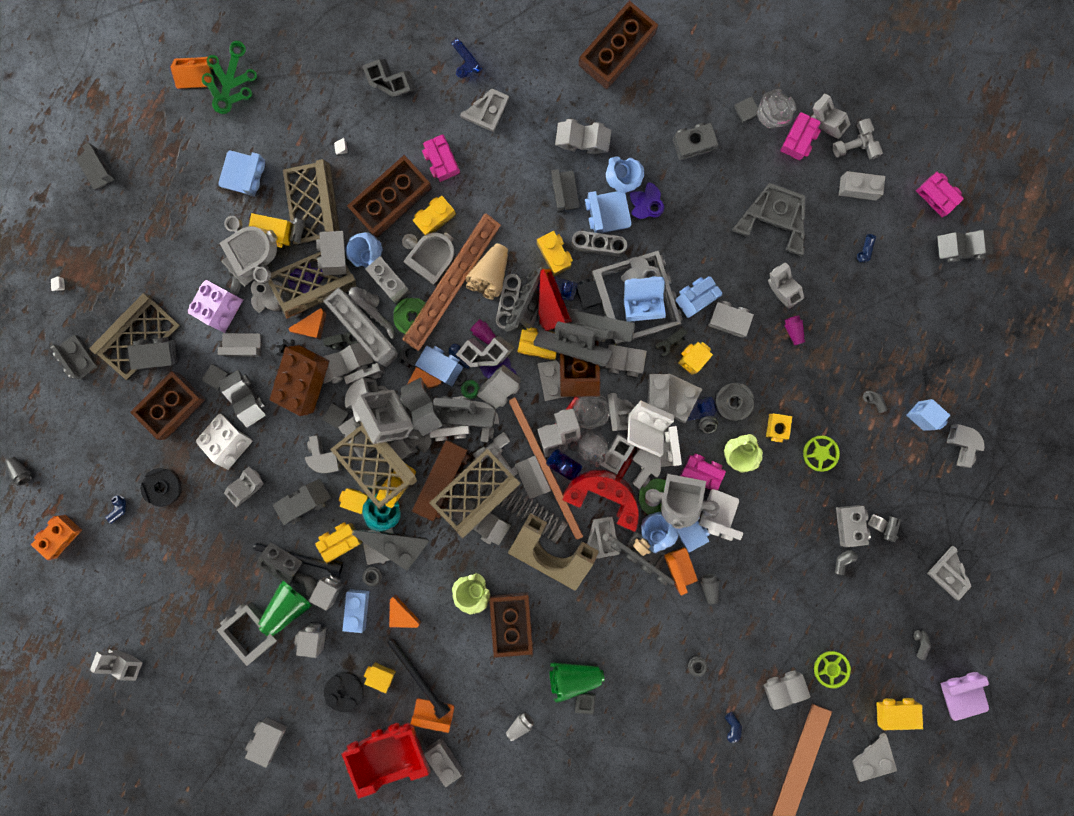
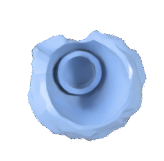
(624, 174)
(363, 249)
(658, 532)

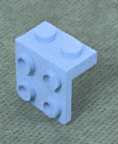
(242, 172)
(608, 212)
(644, 299)

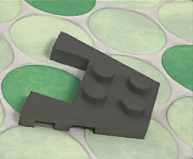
(781, 209)

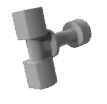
(864, 140)
(496, 449)

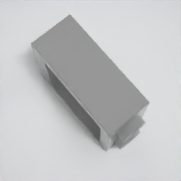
(388, 280)
(388, 432)
(255, 614)

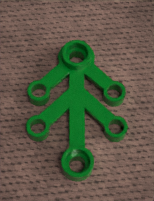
(227, 80)

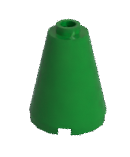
(283, 609)
(573, 680)

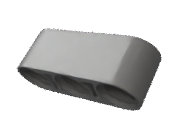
(591, 237)
(507, 292)

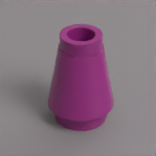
(795, 329)
(482, 331)

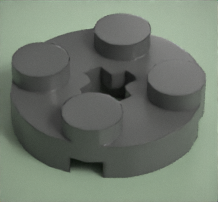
(745, 401)

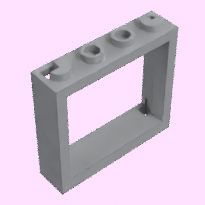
(670, 297)
(361, 327)

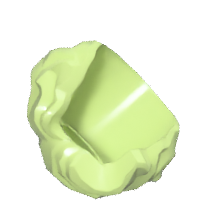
(743, 453)
(471, 594)

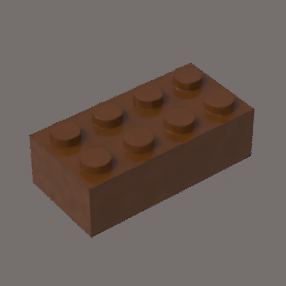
(618, 44)
(390, 196)
(442, 474)

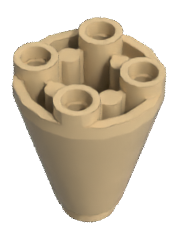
(489, 273)

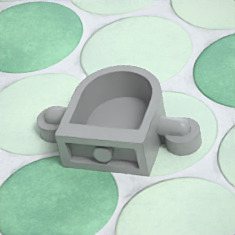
(249, 249)
(429, 255)
(682, 501)

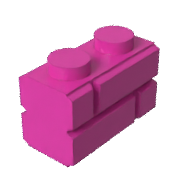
(800, 136)
(441, 158)
(940, 194)
(697, 468)

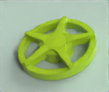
(821, 453)
(832, 669)

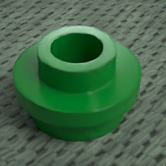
(465, 385)

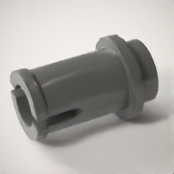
(297, 230)
(892, 529)

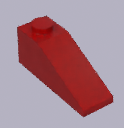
(551, 302)

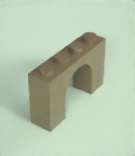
(567, 571)

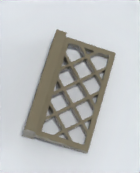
(325, 195)
(313, 297)
(123, 323)
(389, 456)
(486, 505)

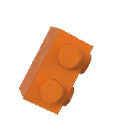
(55, 537)

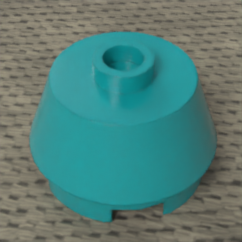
(380, 519)

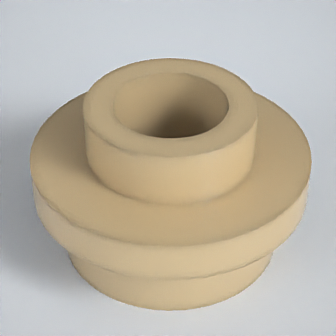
(642, 546)

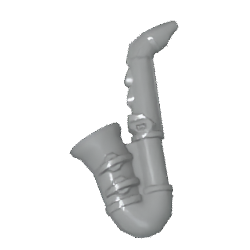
(369, 303)

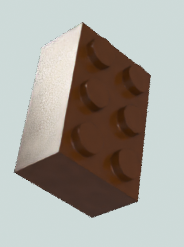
(579, 377)
(299, 380)
(168, 405)
(511, 625)

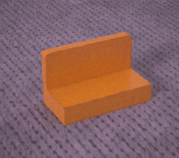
(189, 71)
(681, 569)
(425, 717)

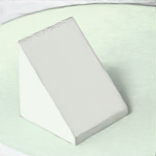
(341, 147)
(57, 284)
(878, 523)

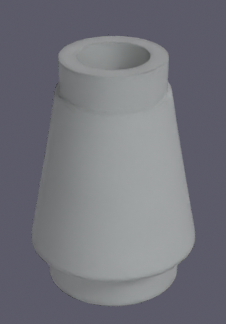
(520, 726)

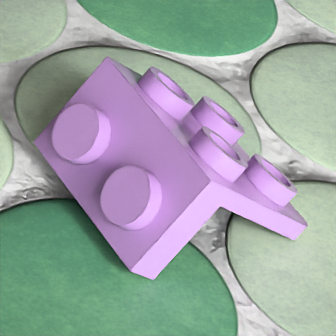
(214, 306)
(965, 695)

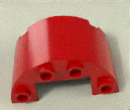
(609, 486)
(385, 759)

